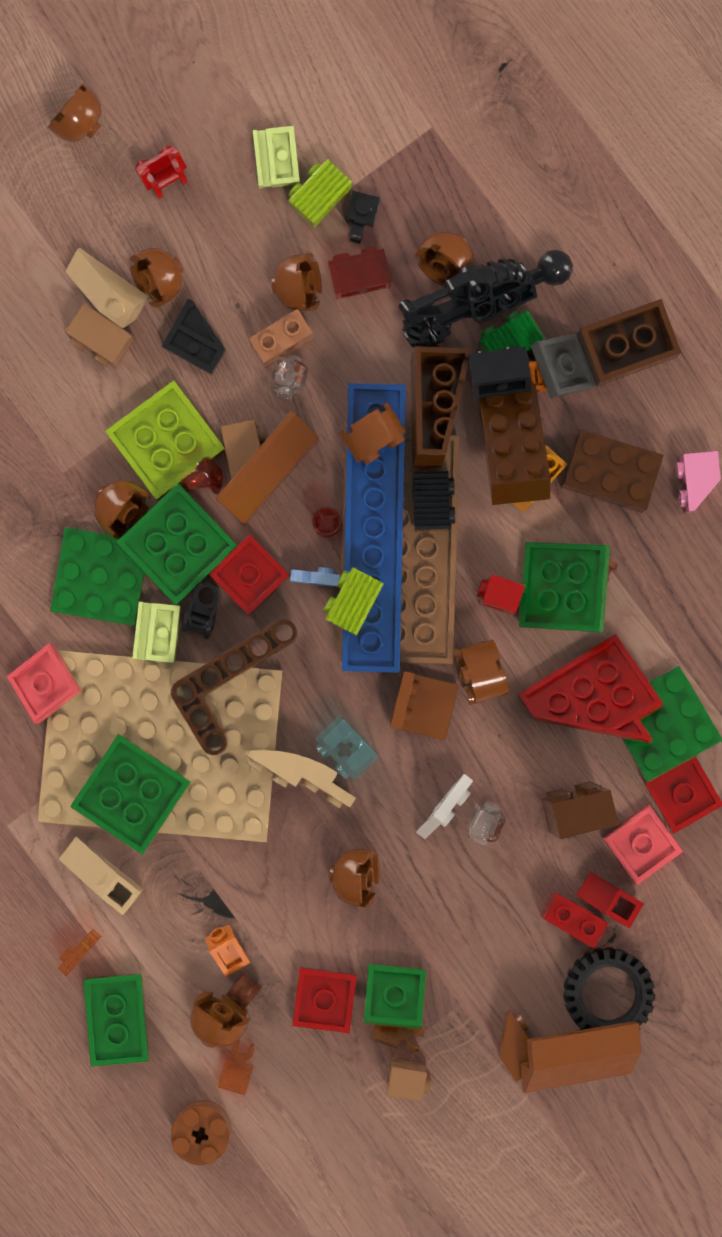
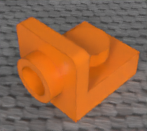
(226, 950)

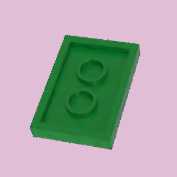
(116, 1019)

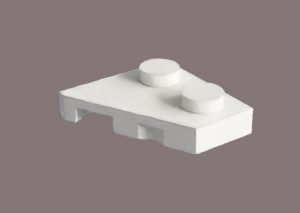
(443, 811)

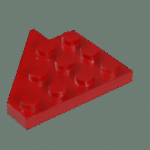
(596, 694)

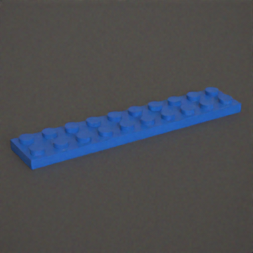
(375, 534)

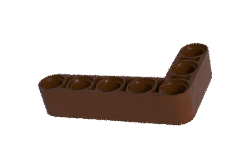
(224, 675)

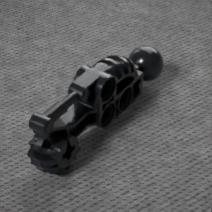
(480, 294)

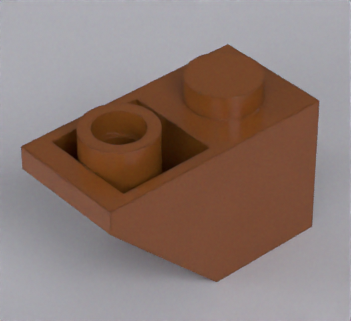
(513, 1044)

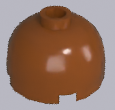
(77, 116)
(444, 256)
(157, 275)
(297, 282)
(120, 506)
(354, 877)
(217, 1020)

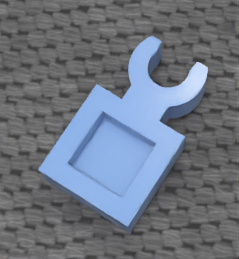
(323, 577)

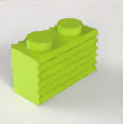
(319, 193)
(353, 601)

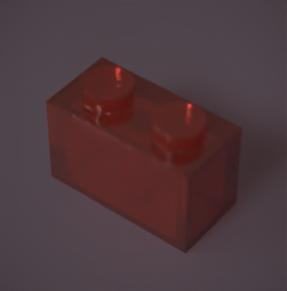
(359, 272)

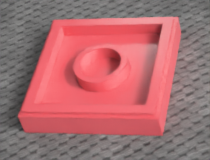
(44, 683)
(642, 844)

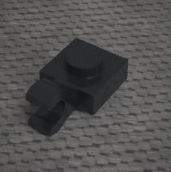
(362, 213)

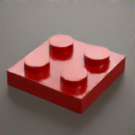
(249, 574)
(684, 795)
(324, 1000)

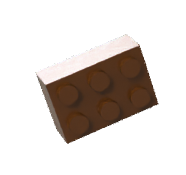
(629, 342)
(612, 471)

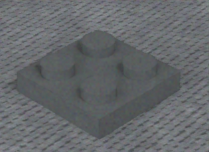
(563, 365)

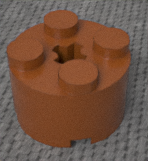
(373, 433)
(481, 672)
(184, 1132)

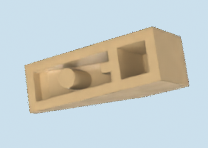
(106, 289)

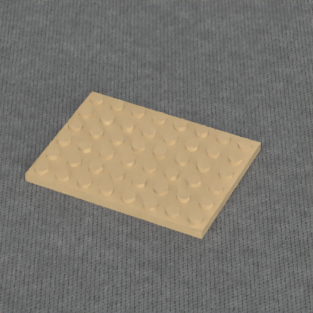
(136, 701)

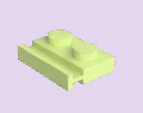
(276, 157)
(156, 632)

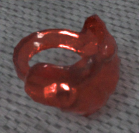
(206, 474)

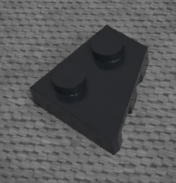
(194, 340)

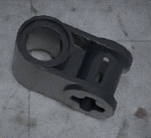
(202, 612)

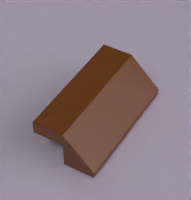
(267, 468)
(581, 1056)

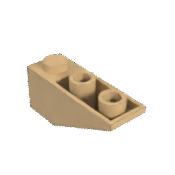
(101, 876)

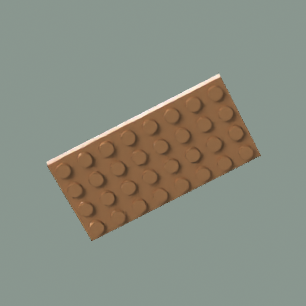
(426, 571)

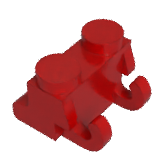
(162, 170)

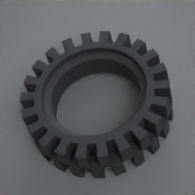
(608, 958)

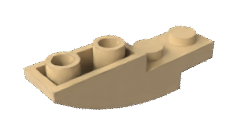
(290, 768)

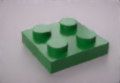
(394, 996)

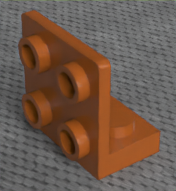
(424, 706)

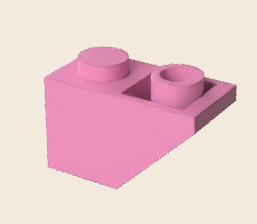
(698, 476)

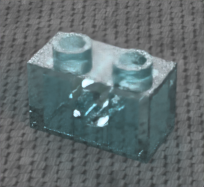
(341, 731)

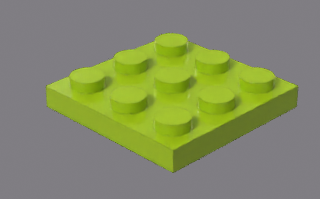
(164, 439)

